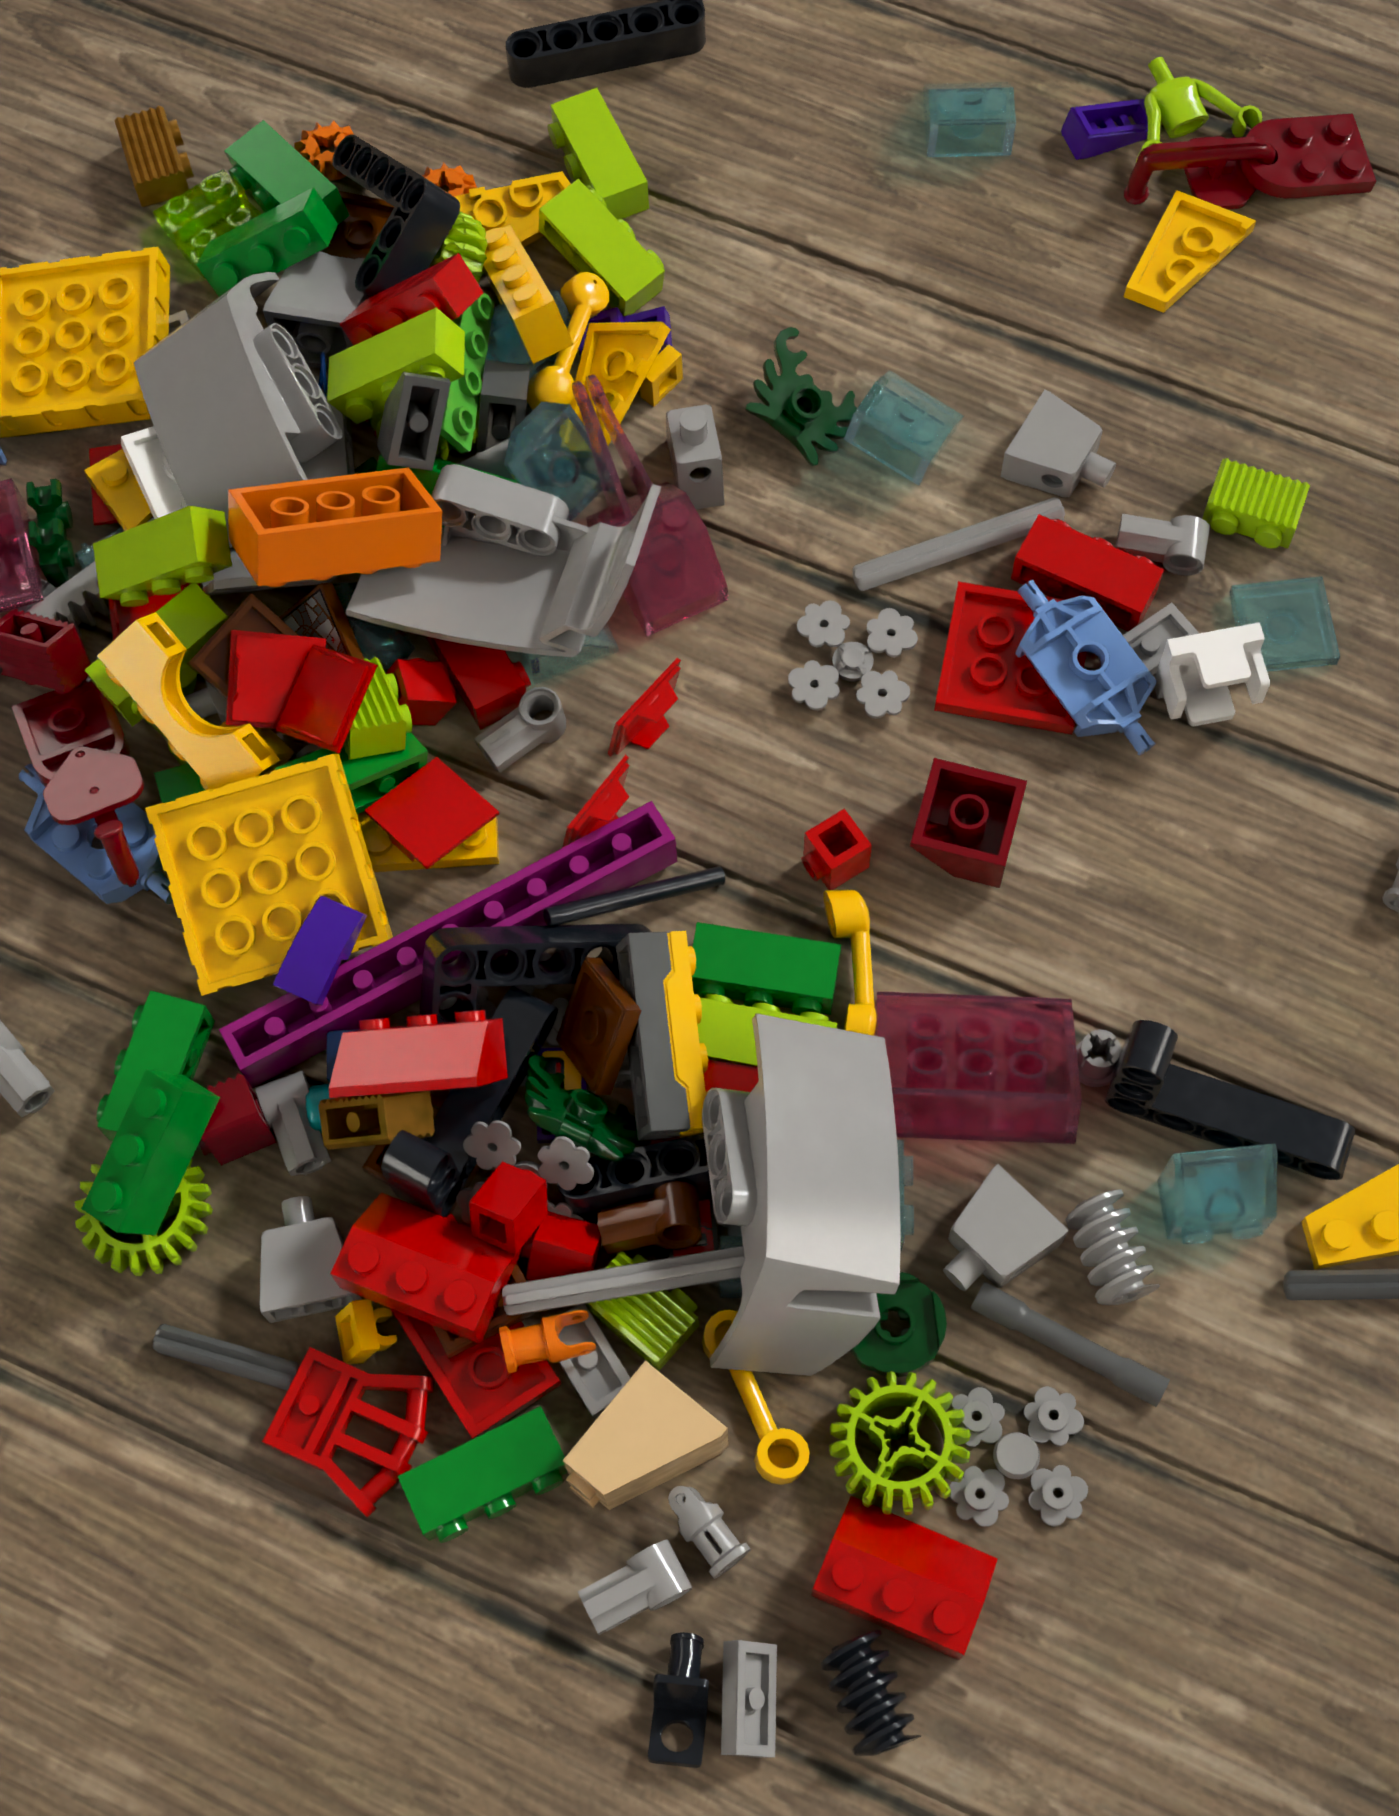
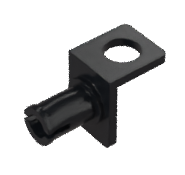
(680, 1699)

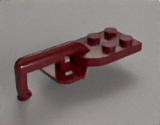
(1277, 157)
(83, 765)

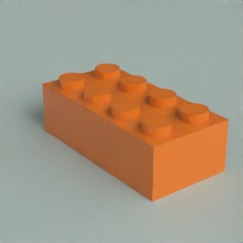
(334, 526)

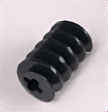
(868, 1695)

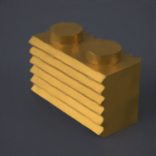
(152, 155)
(375, 1118)

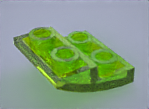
(204, 214)

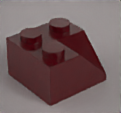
(968, 821)

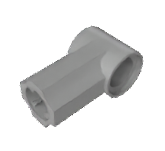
(1176, 544)
(519, 732)
(20, 1080)
(285, 1112)
(646, 1582)

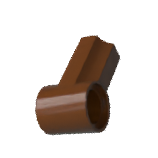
(666, 1219)

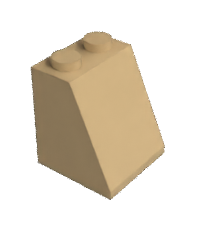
(642, 1441)

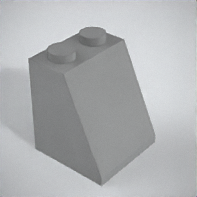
(313, 302)

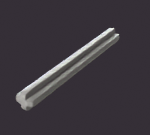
(953, 545)
(623, 1281)

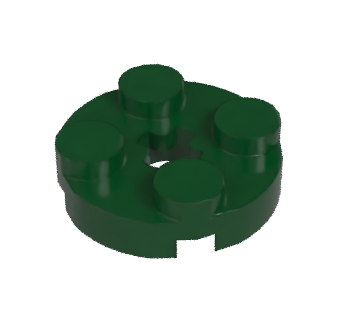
(916, 1344)

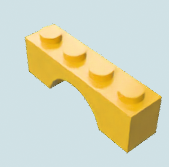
(524, 295)
(148, 666)

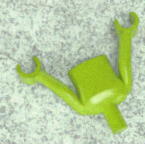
(1180, 110)

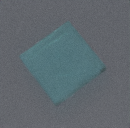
(1293, 621)

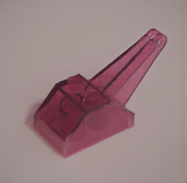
(677, 562)

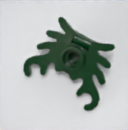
(797, 405)
(577, 1114)

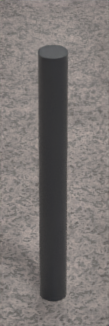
(633, 896)

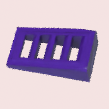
(1085, 138)

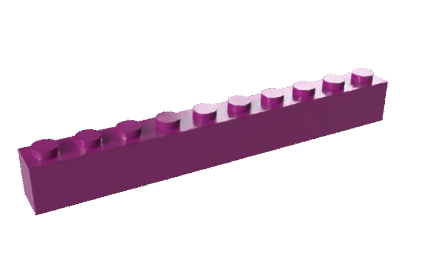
(391, 973)

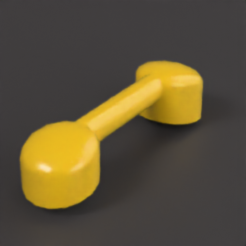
(584, 298)
(850, 918)
(781, 1451)

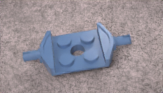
(1097, 699)
(74, 851)

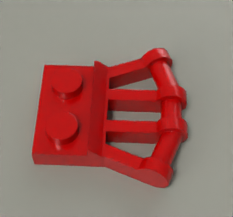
(319, 1409)

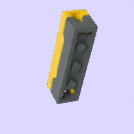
(665, 1045)

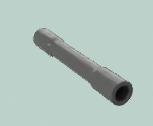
(1121, 1371)

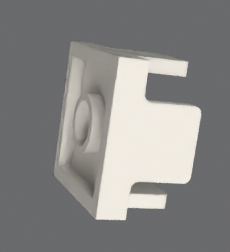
(1201, 667)

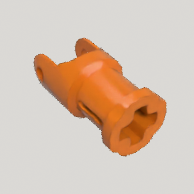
(542, 1341)

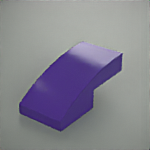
(318, 950)

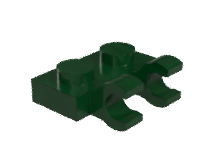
(50, 533)

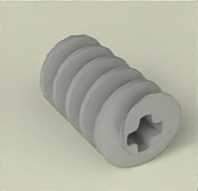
(1109, 1250)

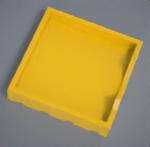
(75, 339)
(257, 860)

